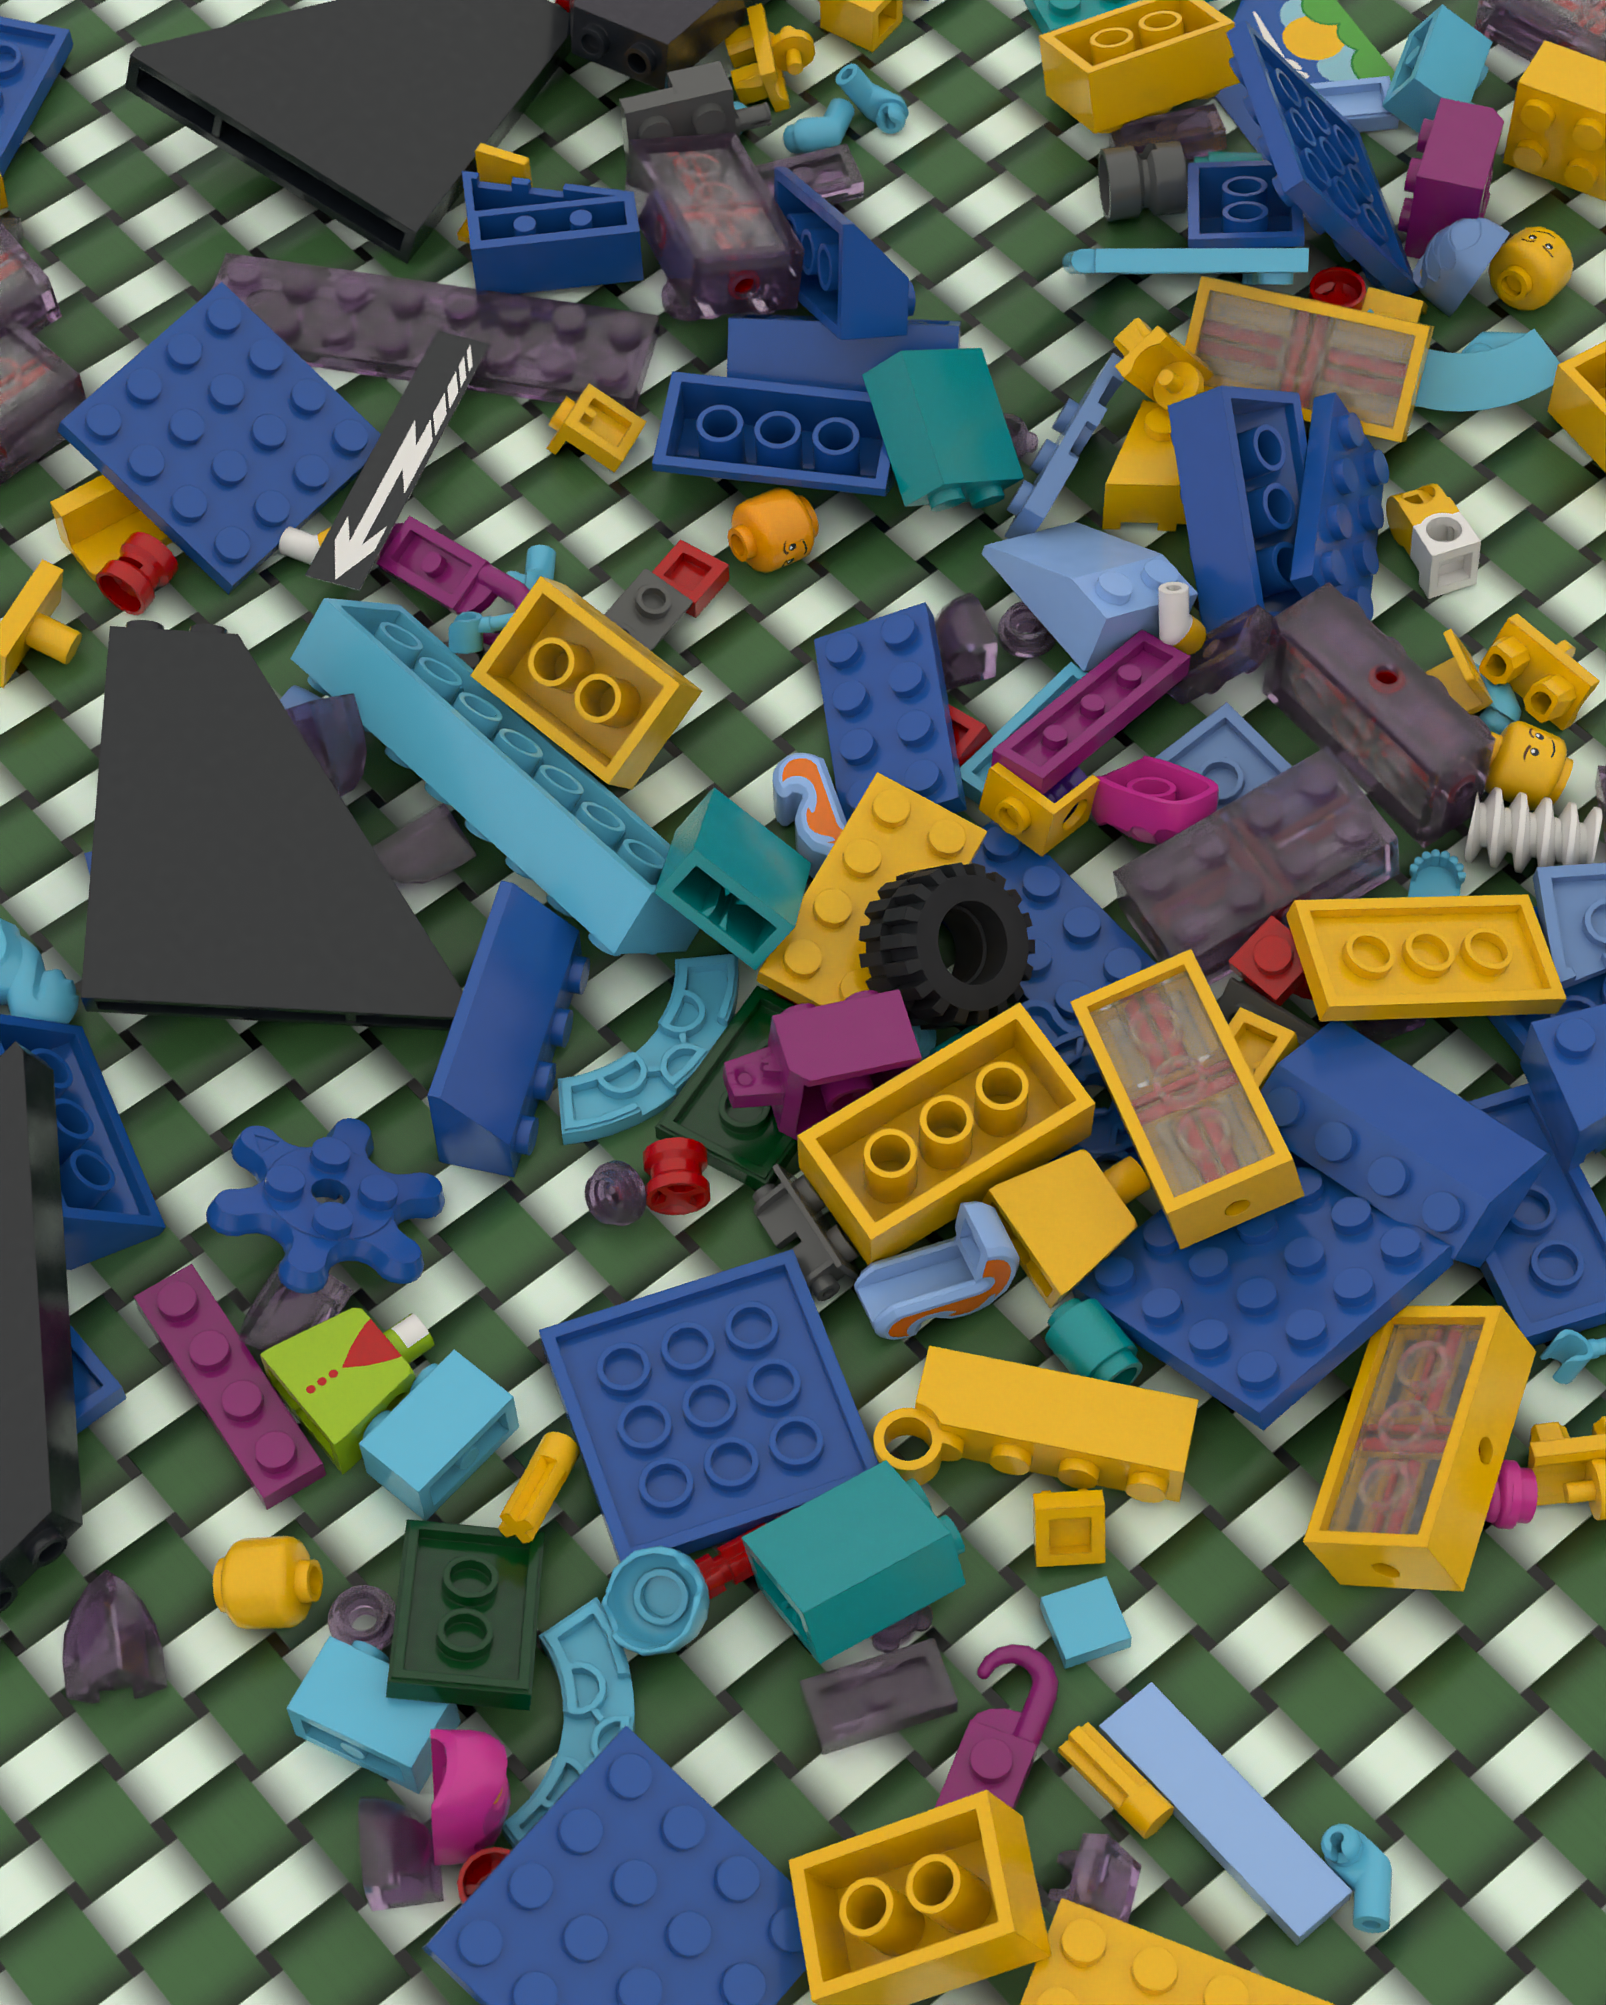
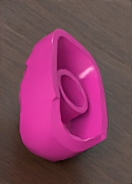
(1153, 799)
(469, 1793)

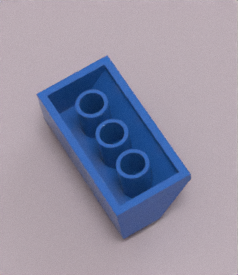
(843, 272)
(809, 354)
(772, 434)
(1240, 495)
(506, 1035)
(1401, 1140)
(101, 1179)

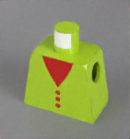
(345, 1376)

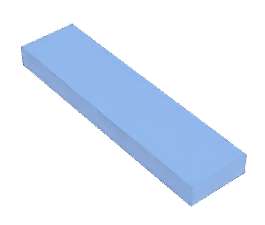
(1226, 1814)

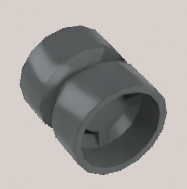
(1142, 180)

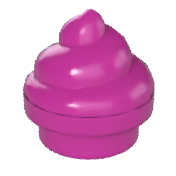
(1513, 1496)

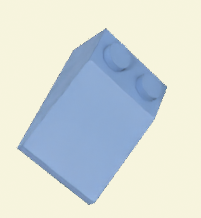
(1086, 586)

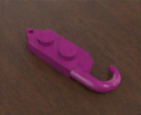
(446, 571)
(1003, 1742)

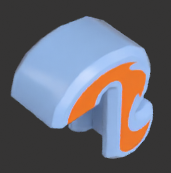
(807, 796)
(941, 1278)

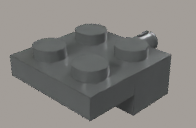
(693, 104)

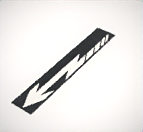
(397, 461)

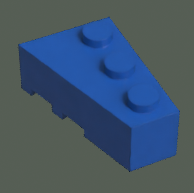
(550, 238)
(1568, 1079)

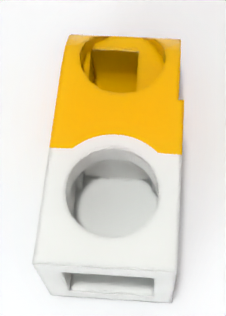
(1435, 539)

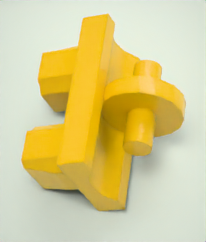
(785, 51)
(1159, 364)
(1539, 672)
(1570, 1467)

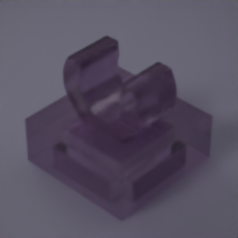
(1102, 1876)

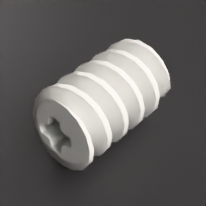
(1530, 833)

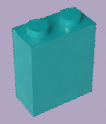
(943, 428)
(734, 879)
(856, 1560)

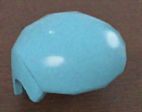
(656, 1601)

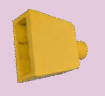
(1067, 1217)

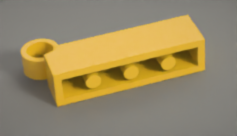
(1043, 1424)

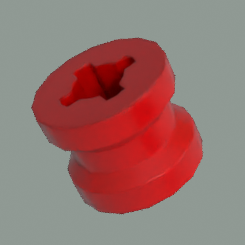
(676, 1176)

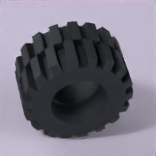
(987, 938)

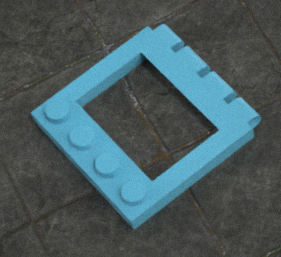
(1256, 265)

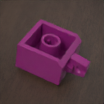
(1453, 173)
(824, 1058)

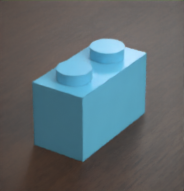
(1438, 61)
(438, 1434)
(348, 1713)

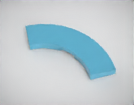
(1487, 377)
(651, 1078)
(595, 1705)

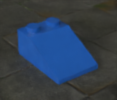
(1239, 208)

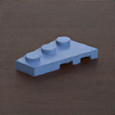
(1056, 460)
(1228, 753)
(1573, 918)

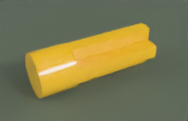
(539, 1486)
(1116, 1780)

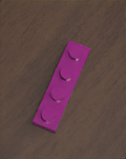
(1092, 711)
(230, 1386)

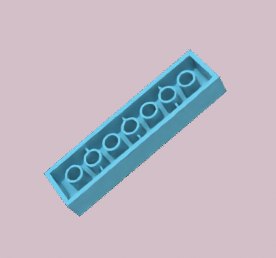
(497, 773)

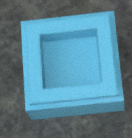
(1085, 1622)

